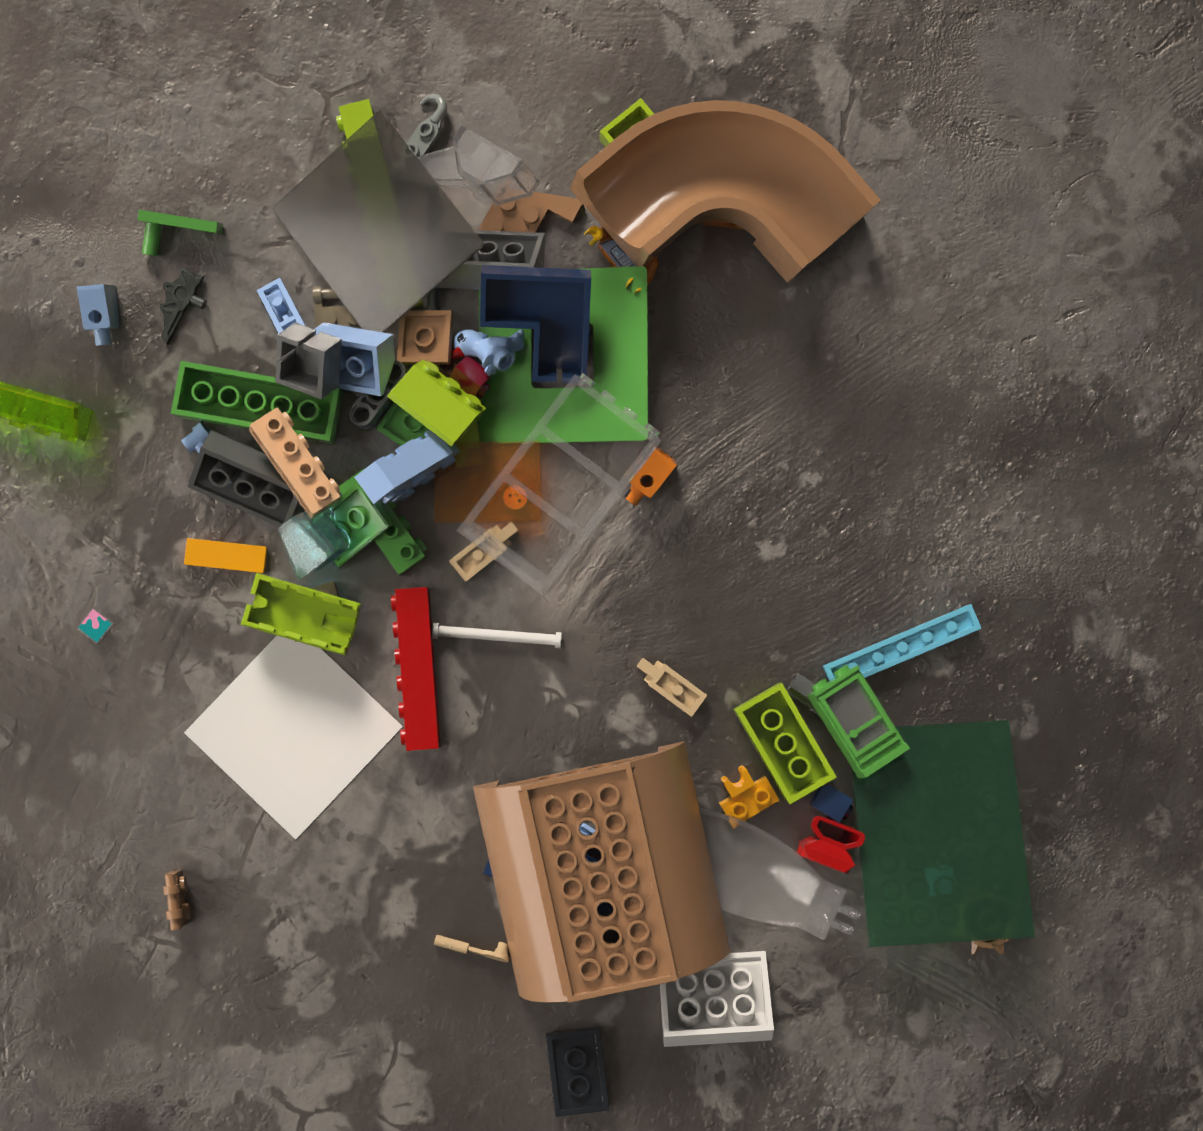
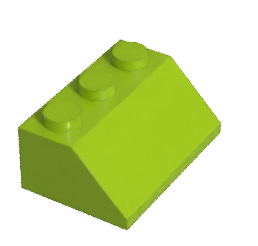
(437, 402)

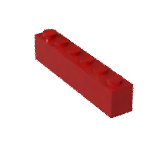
(417, 669)

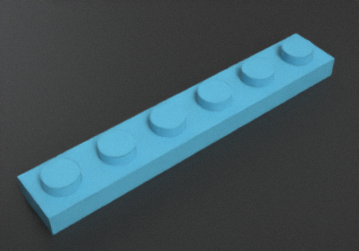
(909, 643)

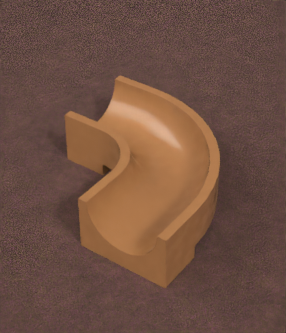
(726, 166)

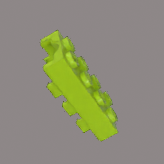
(302, 614)

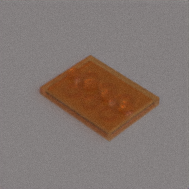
(473, 472)

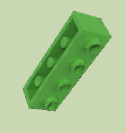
(396, 541)

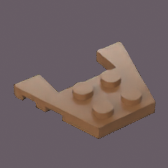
(529, 212)

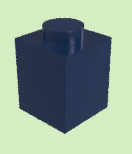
(832, 802)

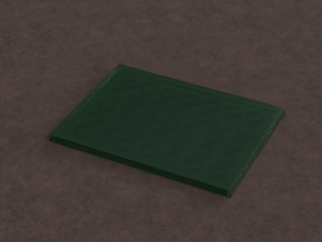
(944, 839)

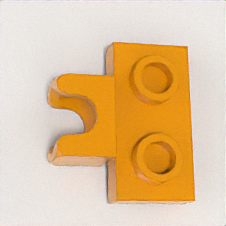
(747, 796)

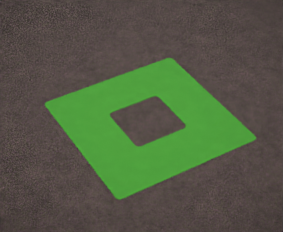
(619, 368)

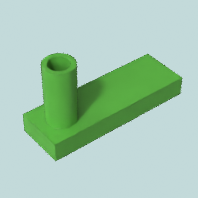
(154, 225)

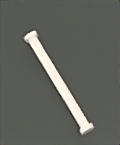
(496, 635)

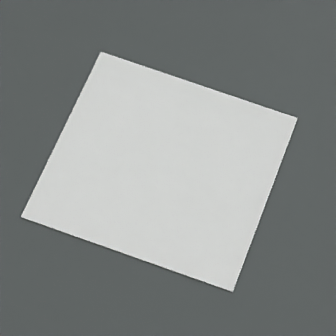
(293, 731)

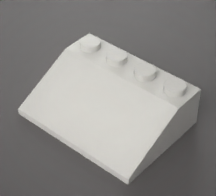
(719, 1003)

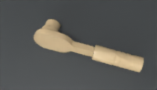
(499, 954)

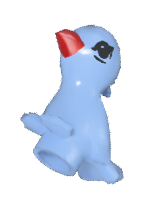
(492, 351)

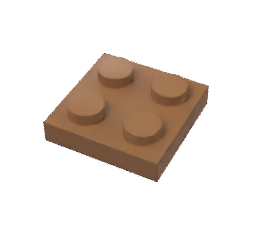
(426, 337)

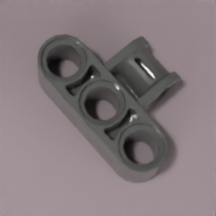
(376, 408)

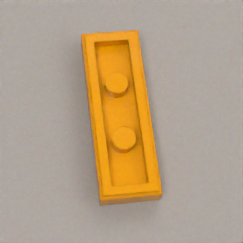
(225, 555)

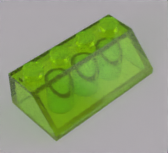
(44, 413)

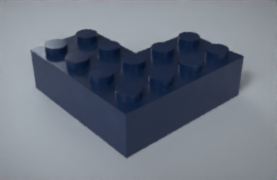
(545, 300)

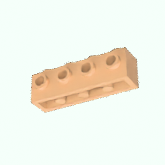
(294, 462)

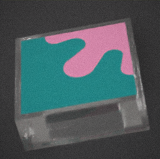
(96, 625)

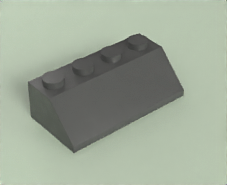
(500, 249)
(254, 479)

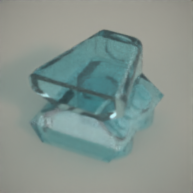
(313, 541)

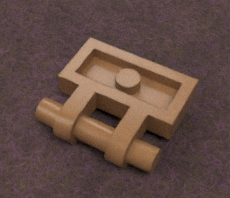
(178, 910)

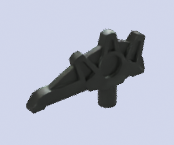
(180, 296)

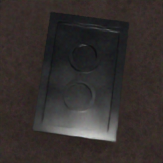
(577, 1071)

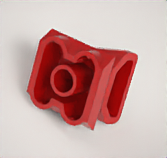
(830, 844)

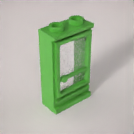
(857, 721)

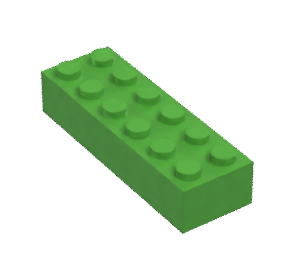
(241, 398)

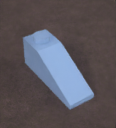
(280, 305)

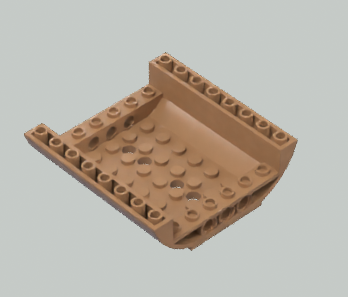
(650, 871)

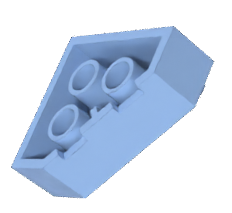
(415, 463)

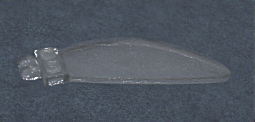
(769, 880)

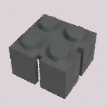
(312, 365)

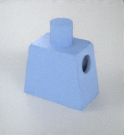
(97, 300)

